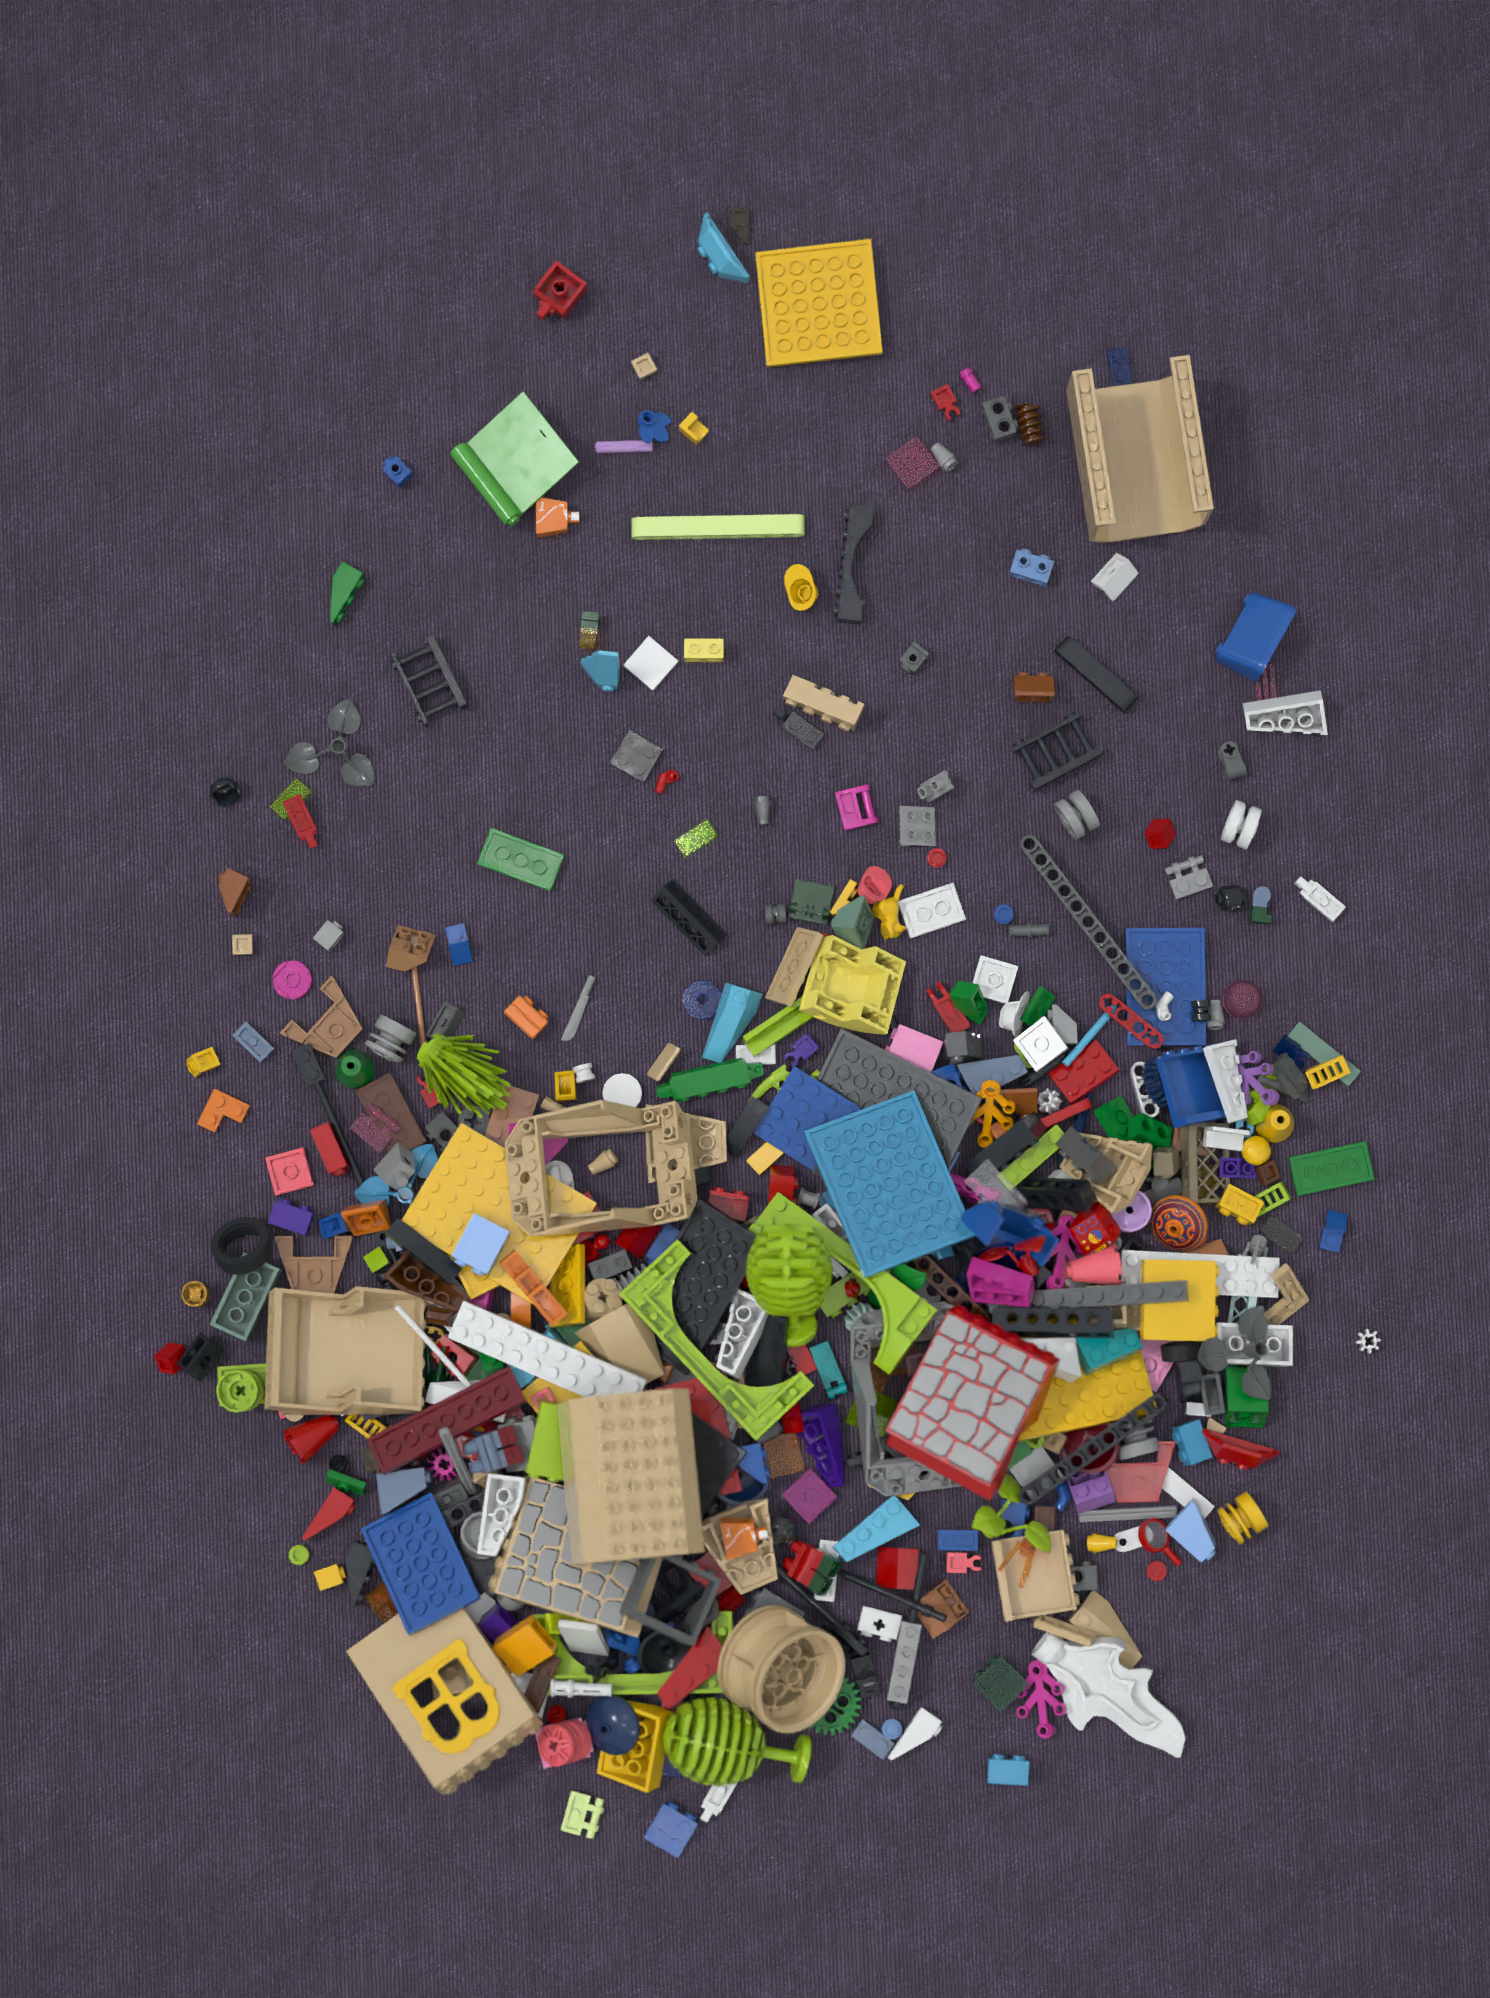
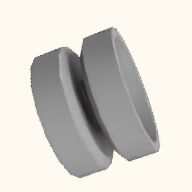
(1076, 814)
(470, 1538)

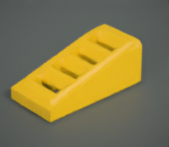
(1323, 1081)
(350, 1419)

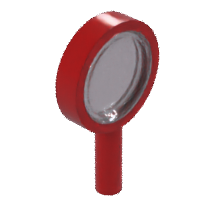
(1156, 1539)

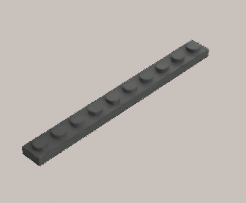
(1109, 1295)

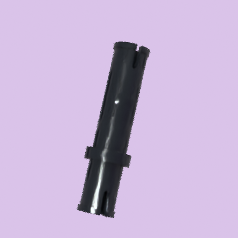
(1035, 1076)

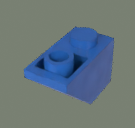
(753, 1463)

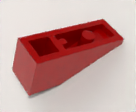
(334, 1509)

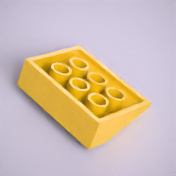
(645, 1761)

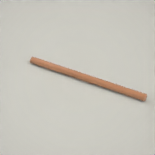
(418, 1005)

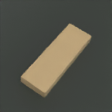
(1065, 1630)

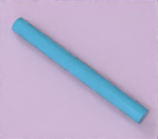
(1087, 1038)

